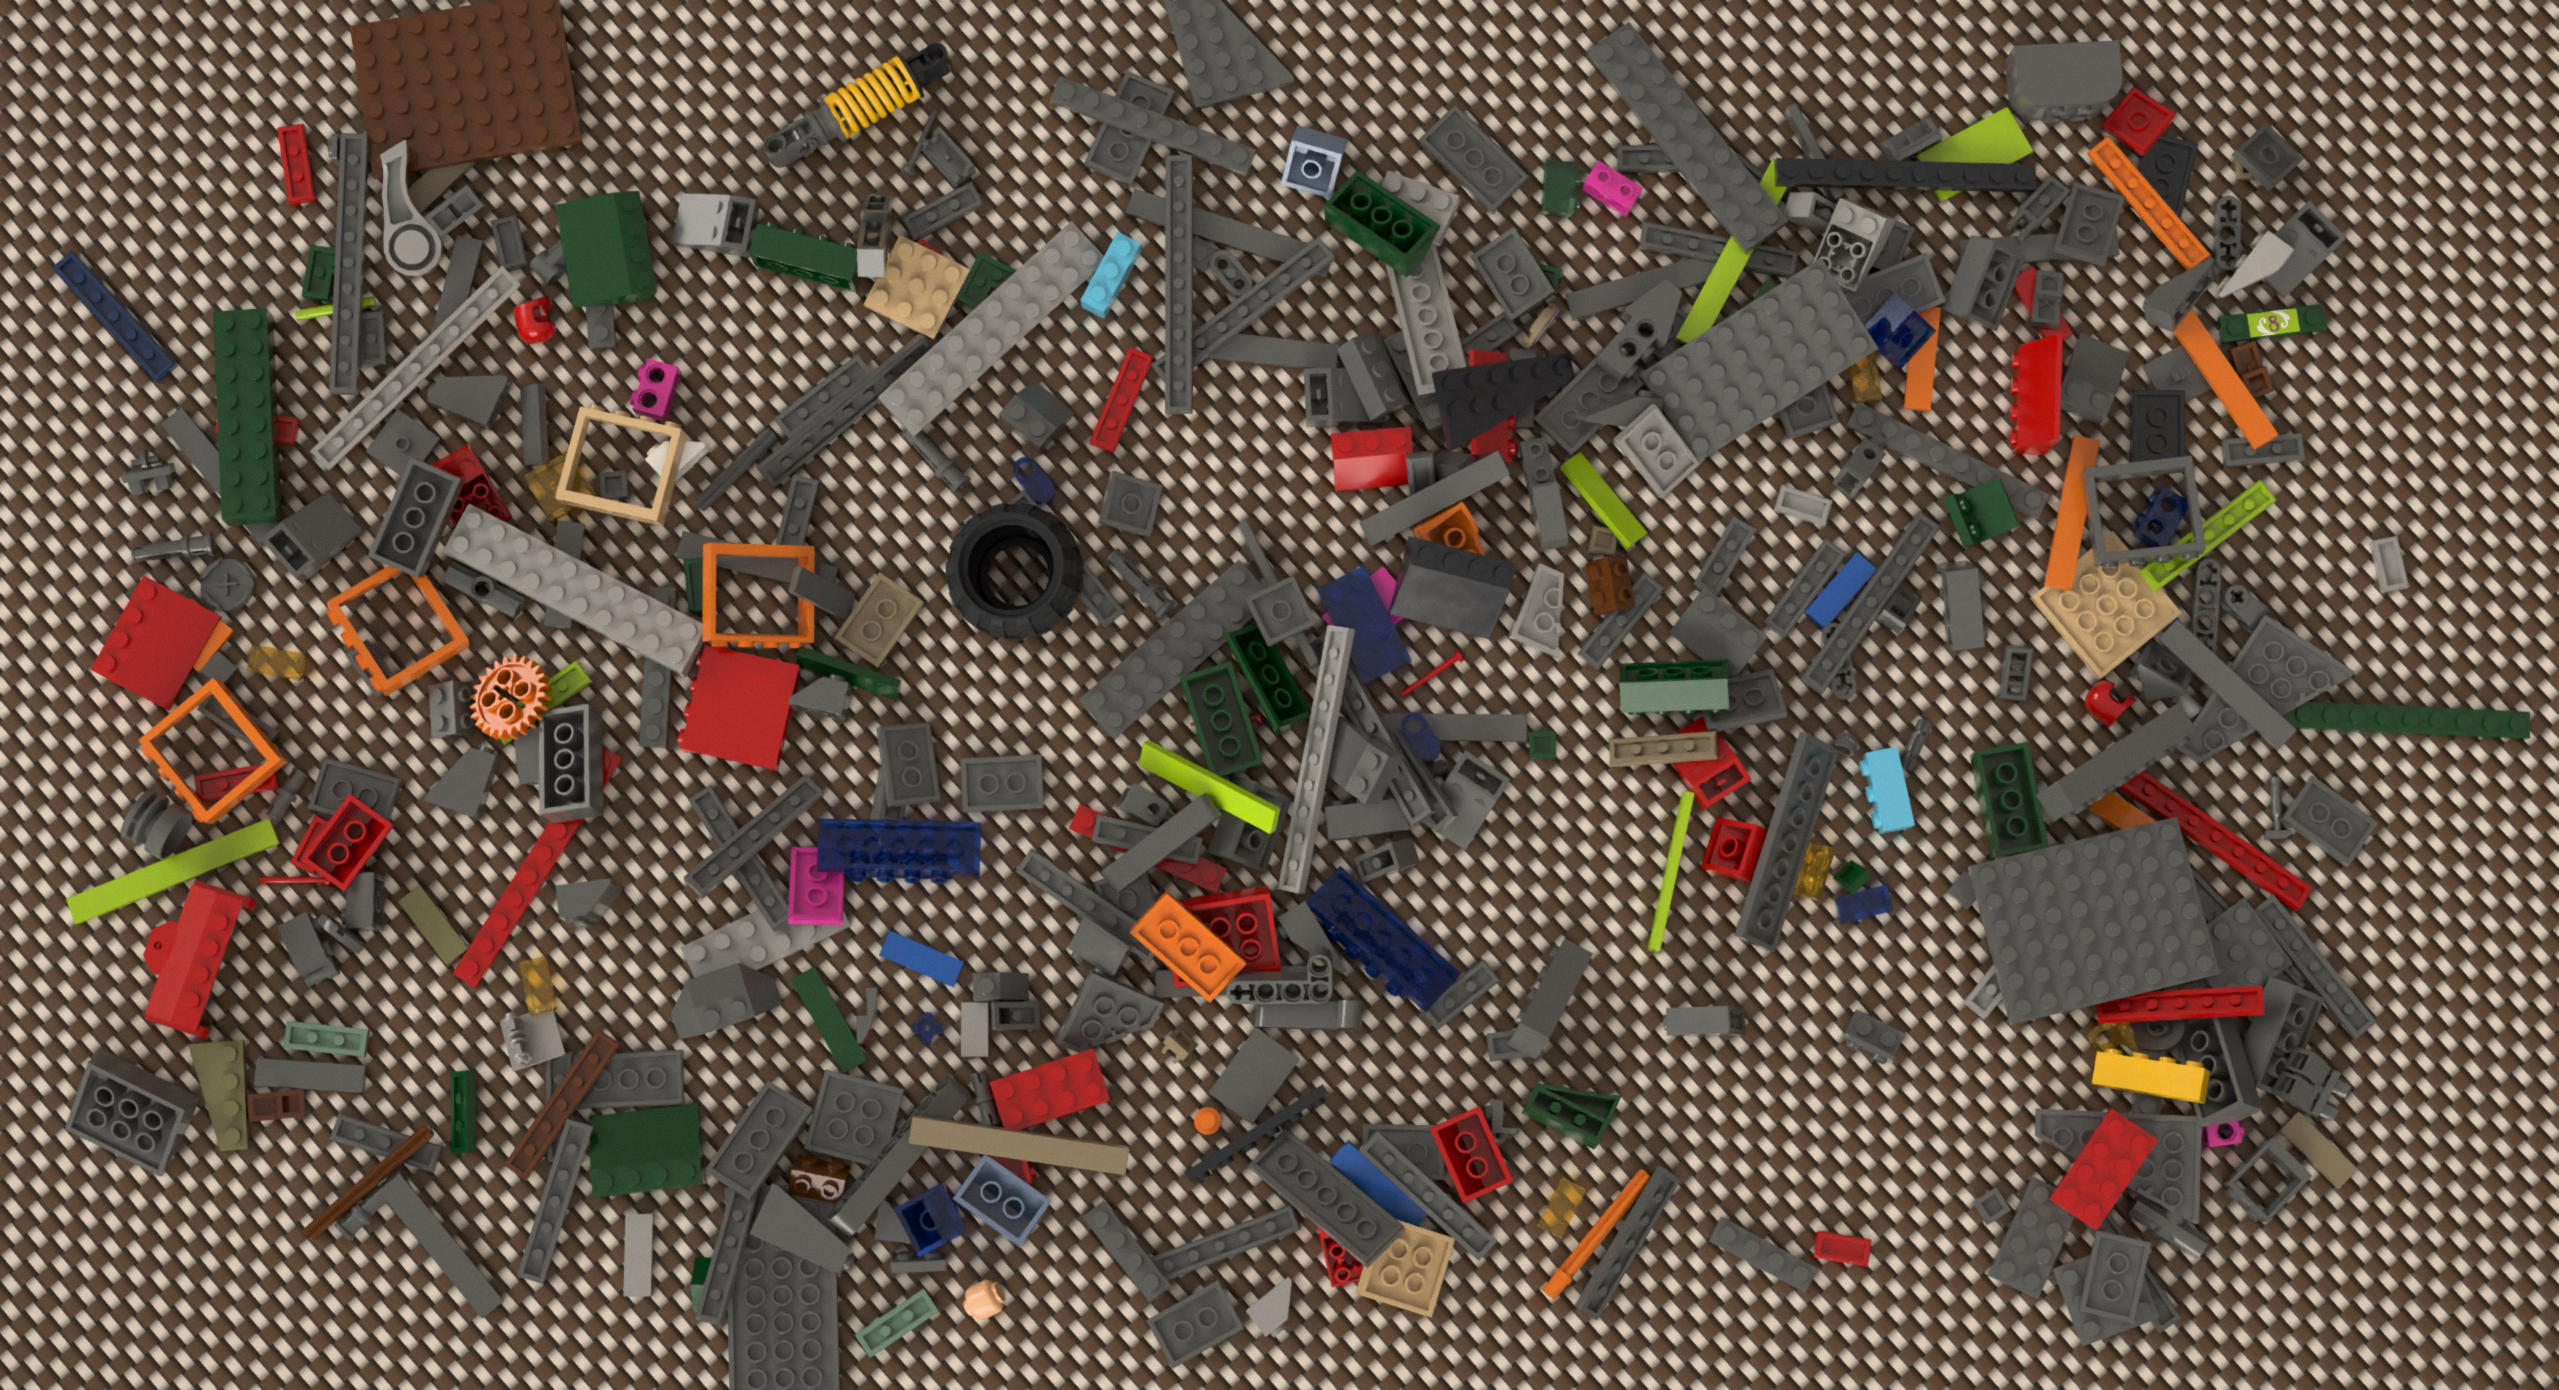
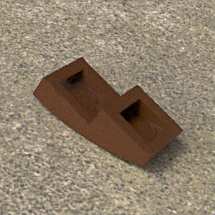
(2250, 369)
(276, 1105)

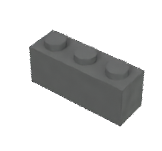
(1364, 819)

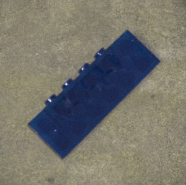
(899, 849)
(1381, 941)

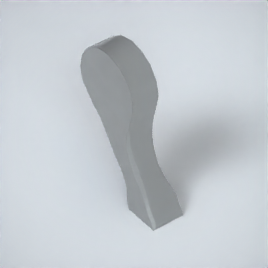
(408, 237)

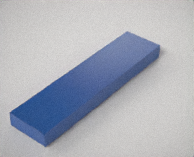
(1376, 1184)

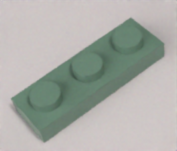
(326, 1038)
(897, 1323)

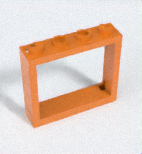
(806, 559)
(365, 659)
(274, 758)

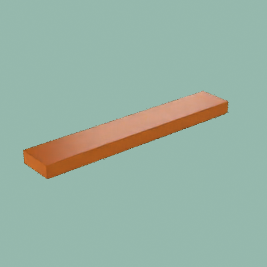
(2148, 204)
(2224, 381)
(2070, 515)

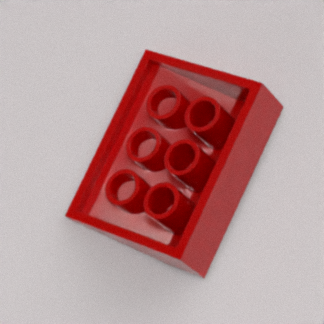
(2036, 396)
(156, 643)
(1243, 922)

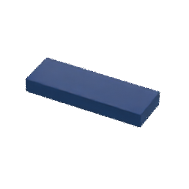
(1840, 590)
(921, 959)

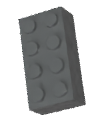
(416, 517)
(570, 763)

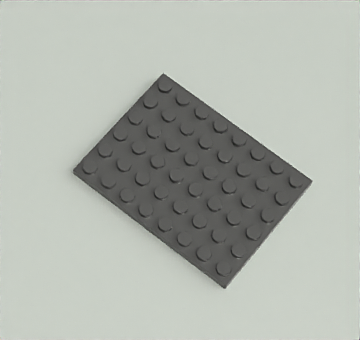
(2093, 920)

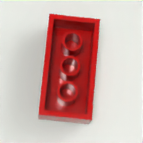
(1050, 1091)
(2103, 1169)

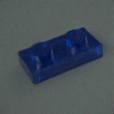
(1863, 904)

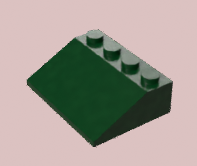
(606, 250)
(646, 1151)

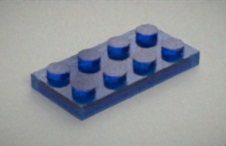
(1357, 605)

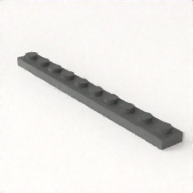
(349, 264)
(1179, 285)

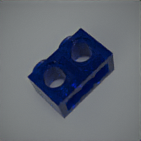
(2165, 521)

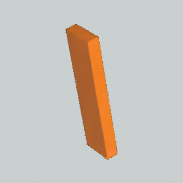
(1922, 367)

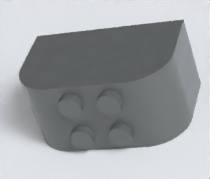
(2063, 79)

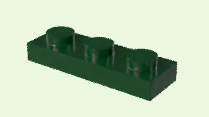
(463, 1112)

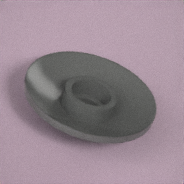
(2170, 1036)

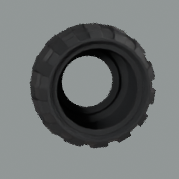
(987, 536)

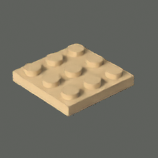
(917, 288)
(1409, 1271)

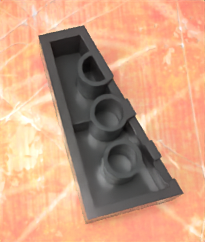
(1549, 998)

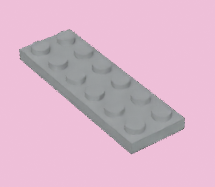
(1426, 320)
(753, 943)

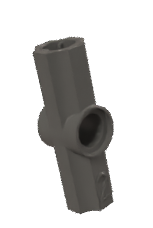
(470, 582)
(2168, 1226)

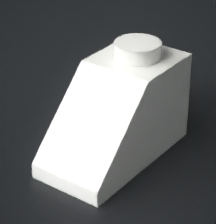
(691, 455)

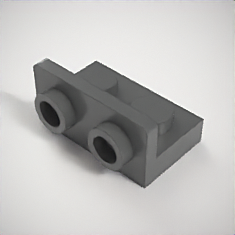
(1873, 1037)

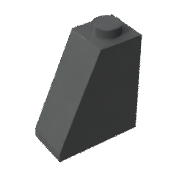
(471, 397)
(466, 783)
(1705, 1021)

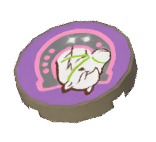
(1540, 325)

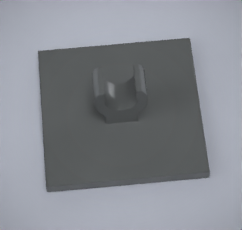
(2176, 372)

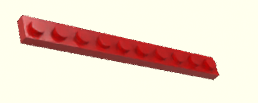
(522, 890)

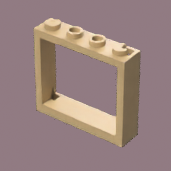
(668, 476)

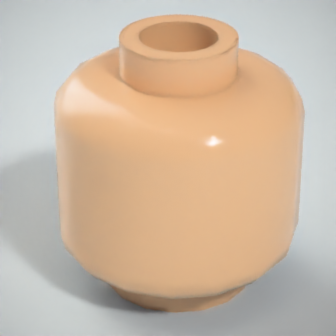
(984, 1299)

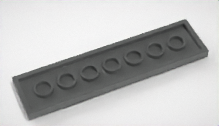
(1172, 652)
(1786, 842)

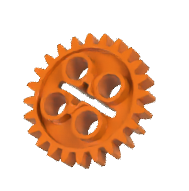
(499, 715)

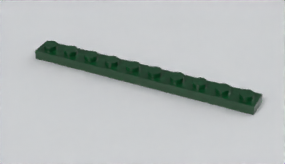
(2410, 720)

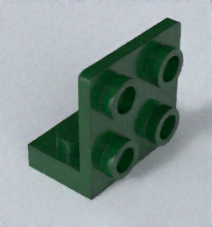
(1981, 512)

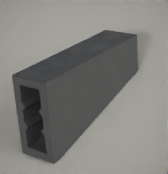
(795, 1229)

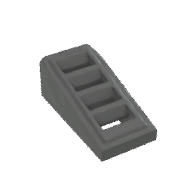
(2027, 653)

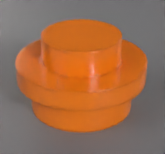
(1207, 1121)

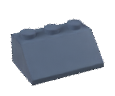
(1002, 1200)

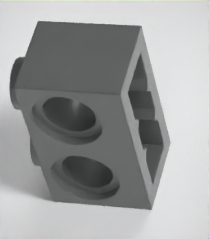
(454, 210)

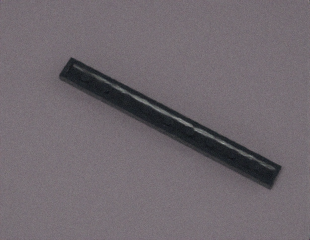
(1905, 175)

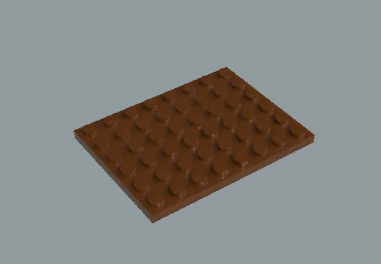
(467, 83)

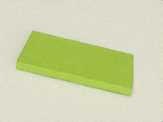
(1988, 141)

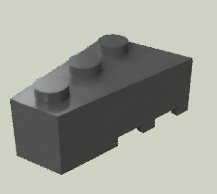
(1963, 605)

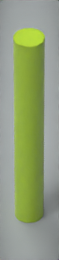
(326, 310)

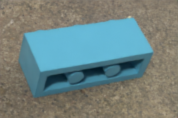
(1111, 275)
(1887, 790)

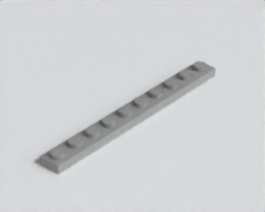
(415, 368)
(1316, 759)

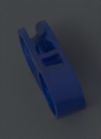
(1036, 485)
(1424, 741)

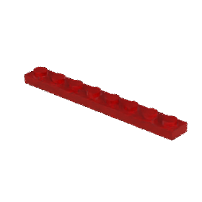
(2218, 840)

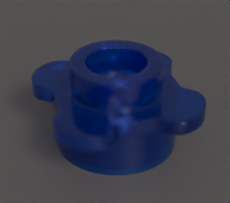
(919, 1028)

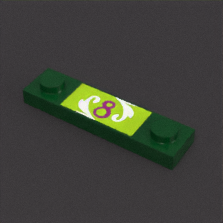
(2272, 323)

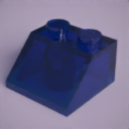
(1898, 330)
(931, 1220)

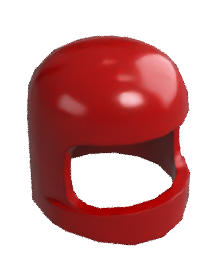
(534, 324)
(2103, 705)

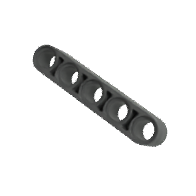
(1161, 843)

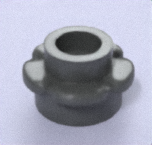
(1846, 744)

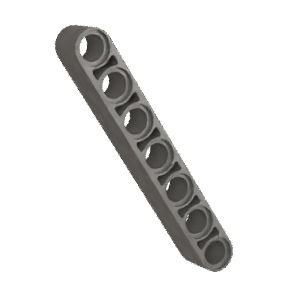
(894, 1160)

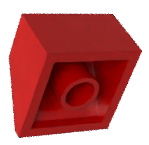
(1734, 849)

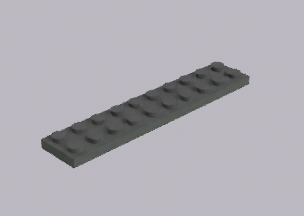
(1687, 137)

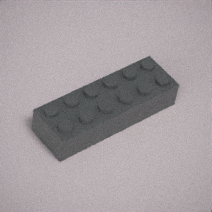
(2117, 764)

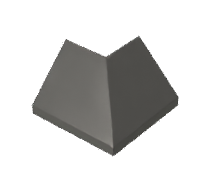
(2160, 672)

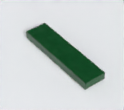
(854, 674)
(829, 1020)

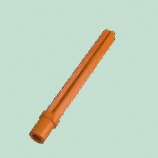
(1564, 1274)

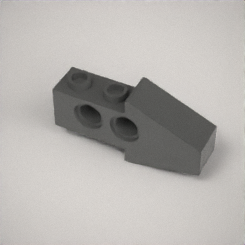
(874, 236)
(1651, 311)
(1543, 493)

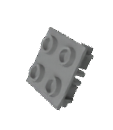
(531, 1038)

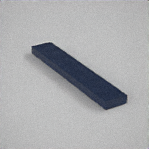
(115, 316)

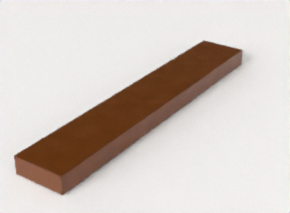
(562, 1104)

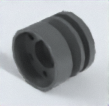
(156, 824)

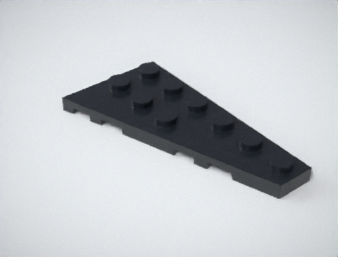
(1487, 394)

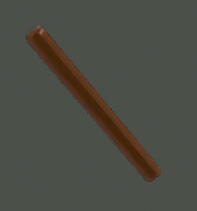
(368, 1182)

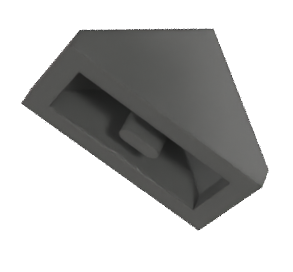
(1898, 610)
(888, 1224)

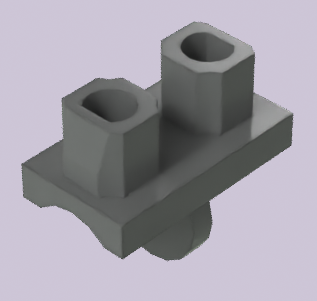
(137, 478)

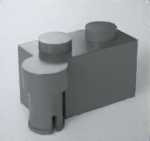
(308, 949)

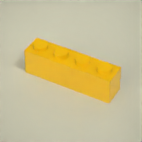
(2151, 1077)

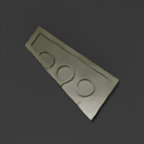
(224, 1088)

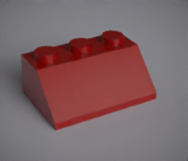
(1370, 458)
(347, 842)
(1471, 1154)

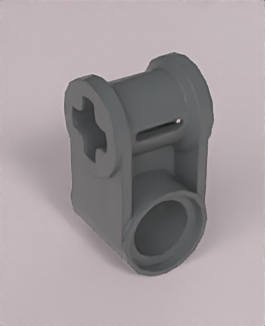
(2245, 610)

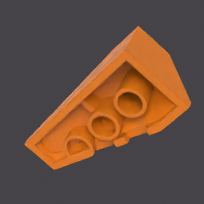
(1451, 527)

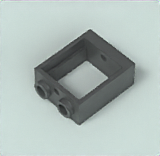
(2285, 1161)

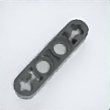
(2211, 610)

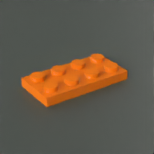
(1188, 946)

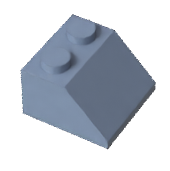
(1314, 161)

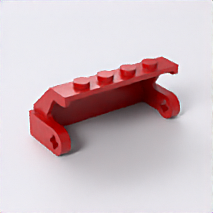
(190, 956)

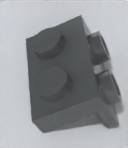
(450, 709)

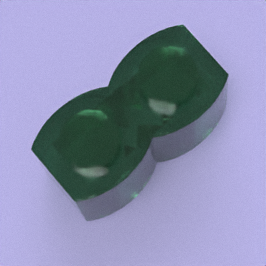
(1559, 188)

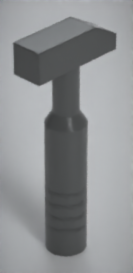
(2276, 811)

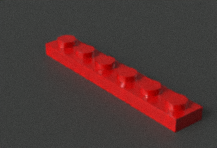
(1204, 874)
(2184, 1005)

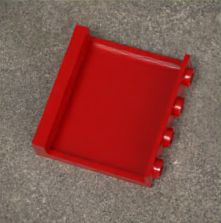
(739, 707)

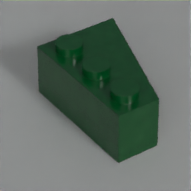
(1572, 1112)

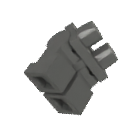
(2310, 1084)

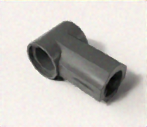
(549, 264)

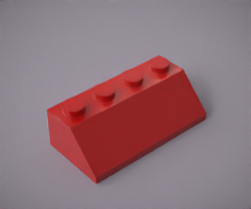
(1501, 435)

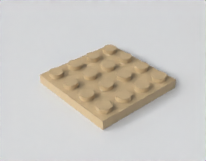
(2106, 610)

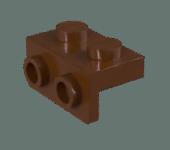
(1610, 584)
(818, 1178)

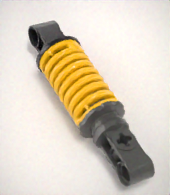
(842, 112)

